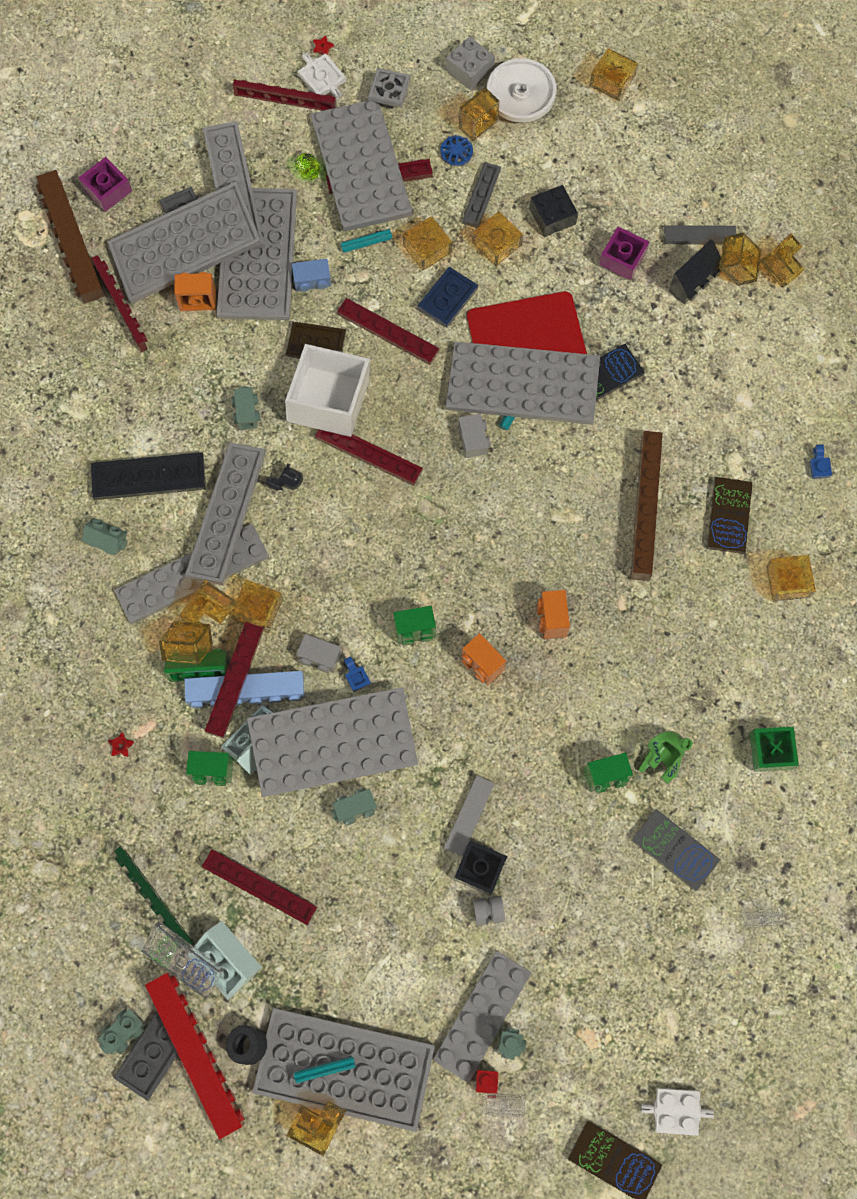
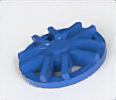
(456, 150)

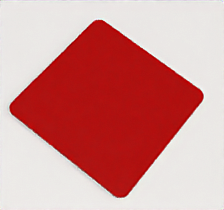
(529, 323)

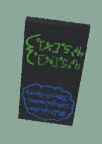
(617, 370)

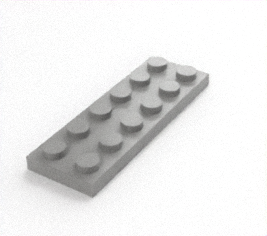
(482, 1016)

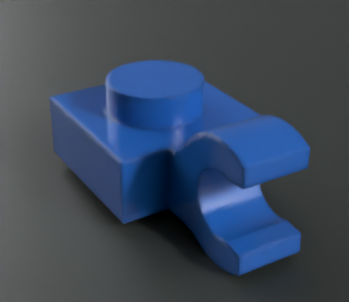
(820, 466)
(356, 676)

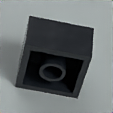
(553, 210)
(480, 868)

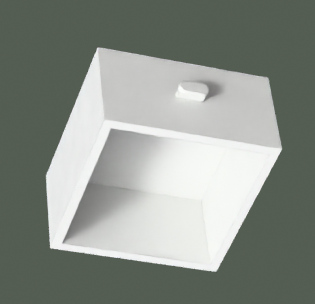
(327, 390)

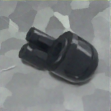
(289, 478)

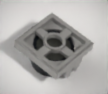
(387, 88)

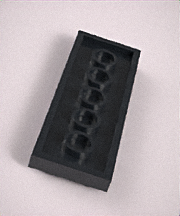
(148, 476)

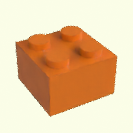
(195, 291)
(554, 614)
(483, 659)

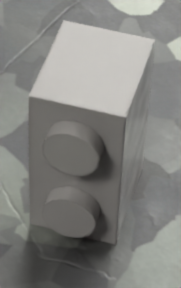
(473, 435)
(319, 653)

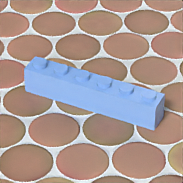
(256, 688)

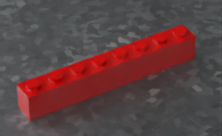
(195, 1055)

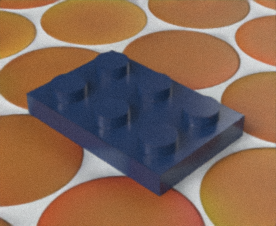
(448, 297)

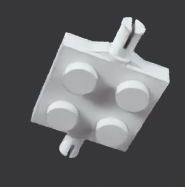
(322, 75)
(677, 1111)

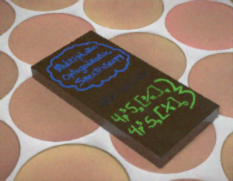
(729, 515)
(614, 1161)

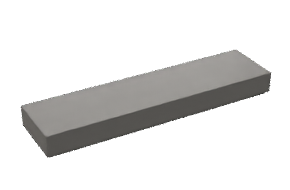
(469, 816)

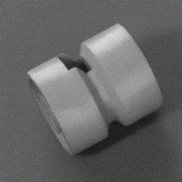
(488, 910)

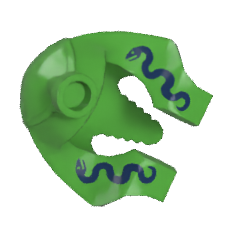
(669, 749)

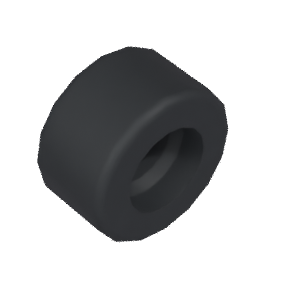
(257, 1047)

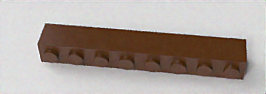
(70, 237)
(646, 506)

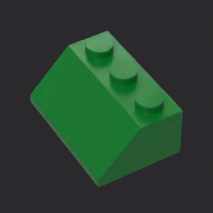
(212, 665)

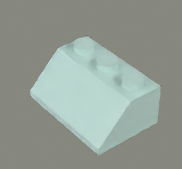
(240, 745)
(230, 954)

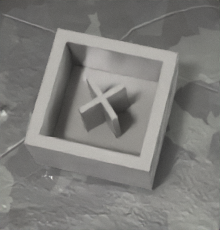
(470, 63)

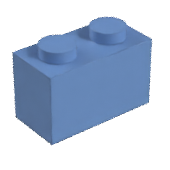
(311, 275)

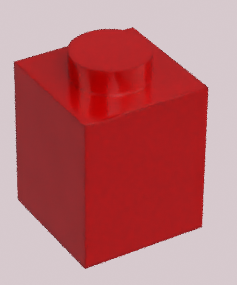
(487, 1081)

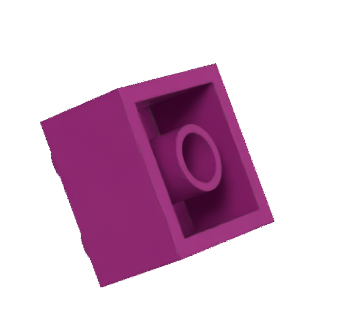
(105, 184)
(624, 253)

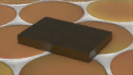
(314, 335)

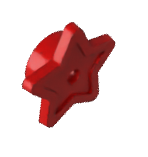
(318, 46)
(120, 750)

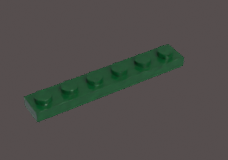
(148, 891)

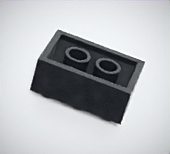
(696, 273)

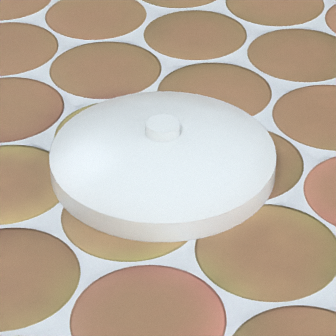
(523, 88)

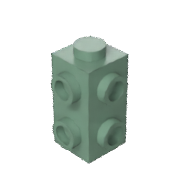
(246, 413)
(104, 536)
(349, 808)
(115, 1037)
(511, 1043)

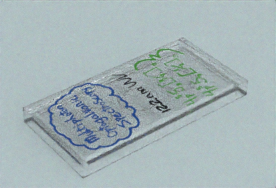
(183, 960)

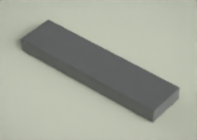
(481, 195)
(697, 234)

